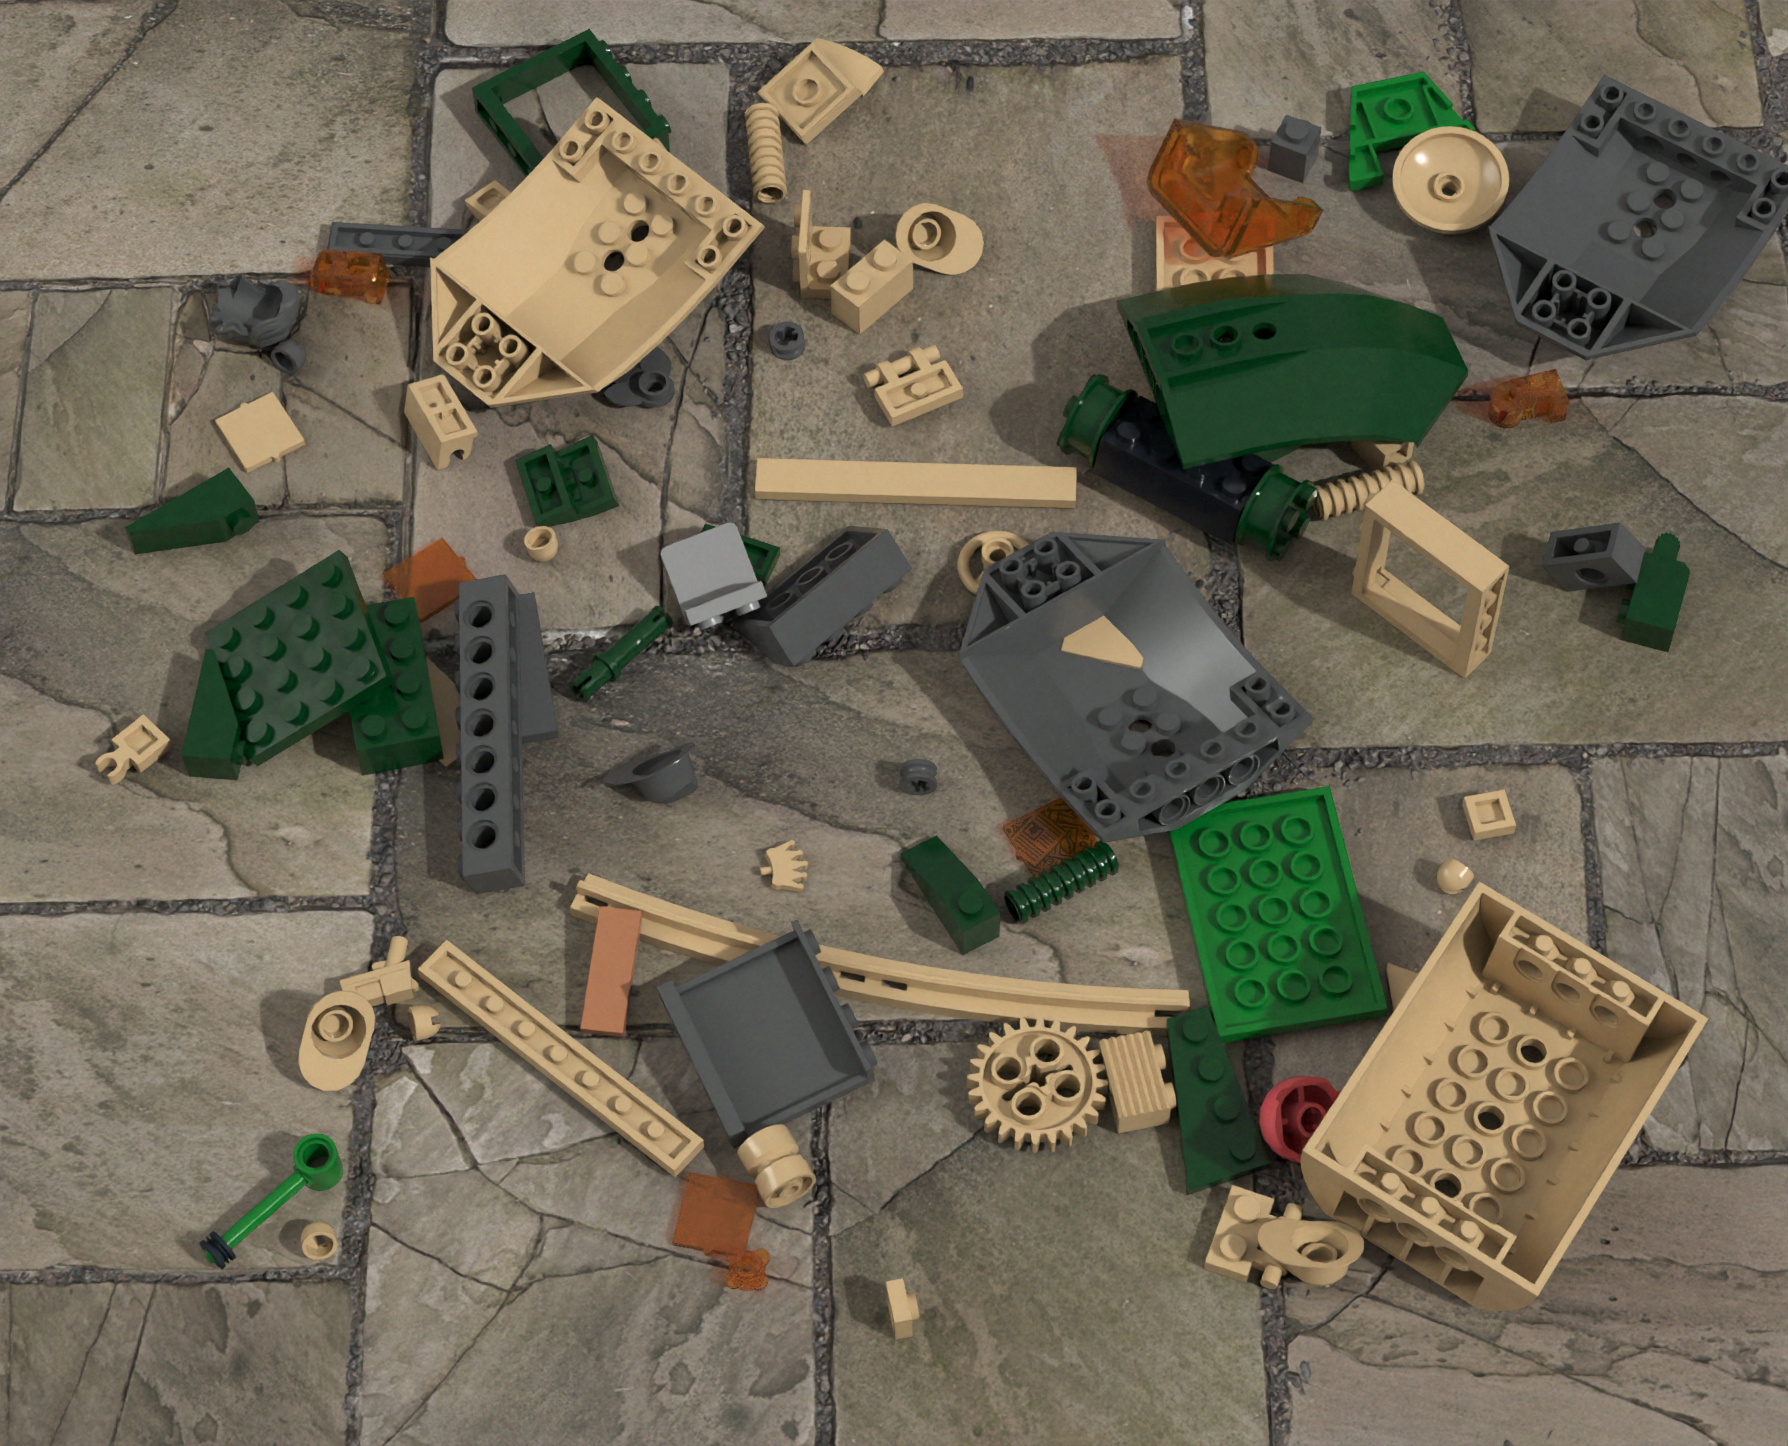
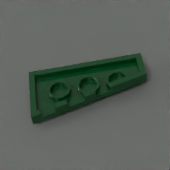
(1213, 1116)

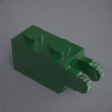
(1656, 597)

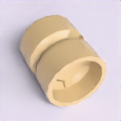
(774, 1162)

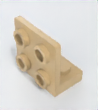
(817, 252)

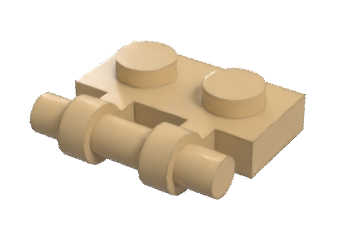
(918, 392)
(1235, 1239)

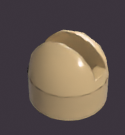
(541, 543)
(1453, 876)
(420, 1022)
(309, 1241)

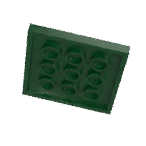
(299, 657)

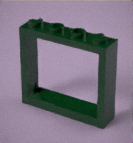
(544, 67)

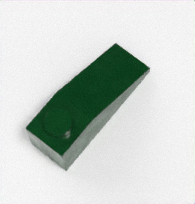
(198, 517)
(213, 734)
(953, 894)

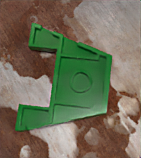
(1389, 116)

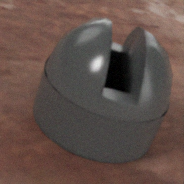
(288, 356)

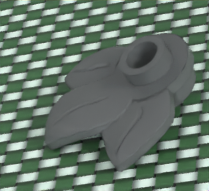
(647, 375)

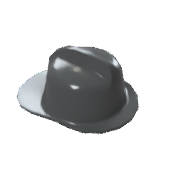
(660, 776)

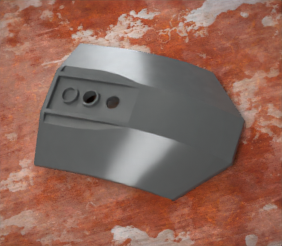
(1571, 239)
(1075, 712)

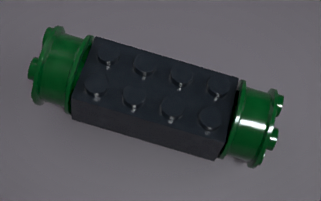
(1230, 499)

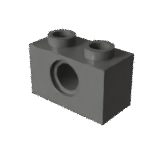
(1593, 557)

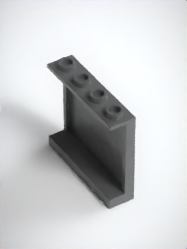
(769, 1035)

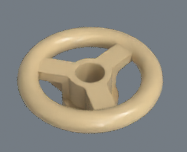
(994, 547)

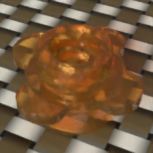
(747, 1281)

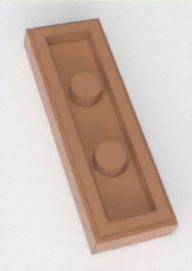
(611, 971)

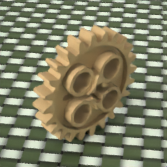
(1018, 1054)

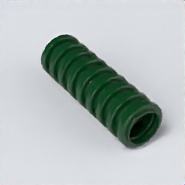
(1061, 882)

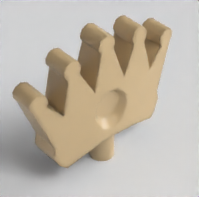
(785, 867)

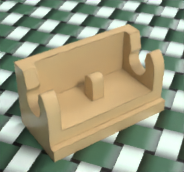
(439, 419)

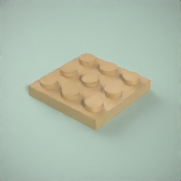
(1185, 262)

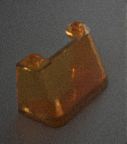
(1209, 190)

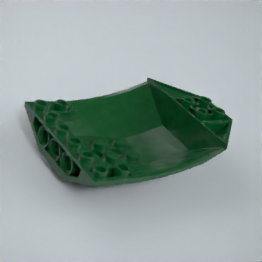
(1332, 373)

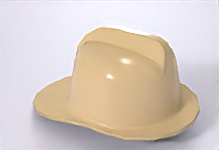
(939, 239)
(336, 1040)
(1312, 1249)

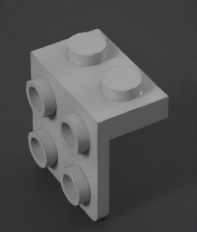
(712, 576)

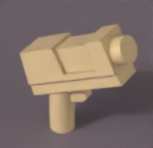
(390, 979)

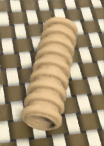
(765, 153)
(1353, 493)

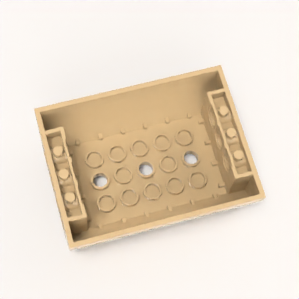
(1455, 1053)

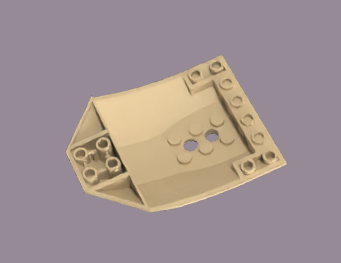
(527, 292)

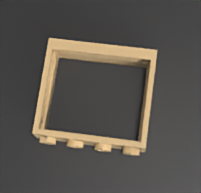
(1451, 550)

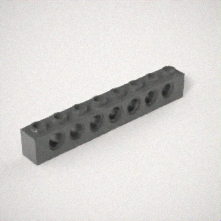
(503, 862)

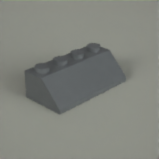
(824, 595)

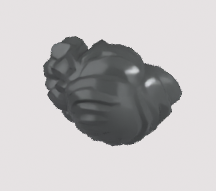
(255, 313)

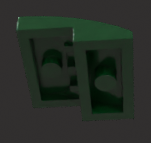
(567, 483)

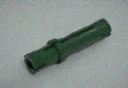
(608, 664)

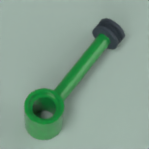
(323, 1178)

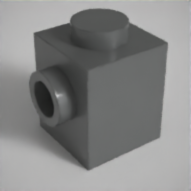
(1294, 148)

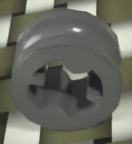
(794, 348)
(918, 777)

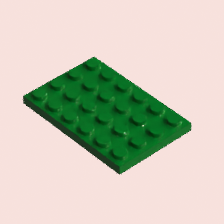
(1276, 916)

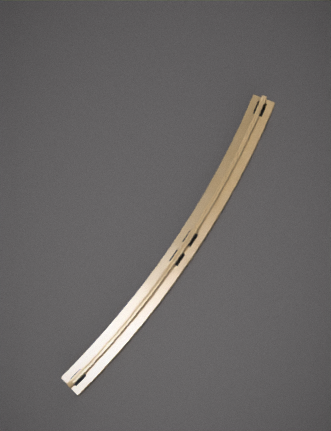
(928, 988)

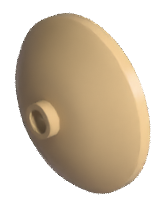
(1454, 161)

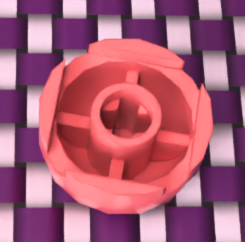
(1294, 1112)

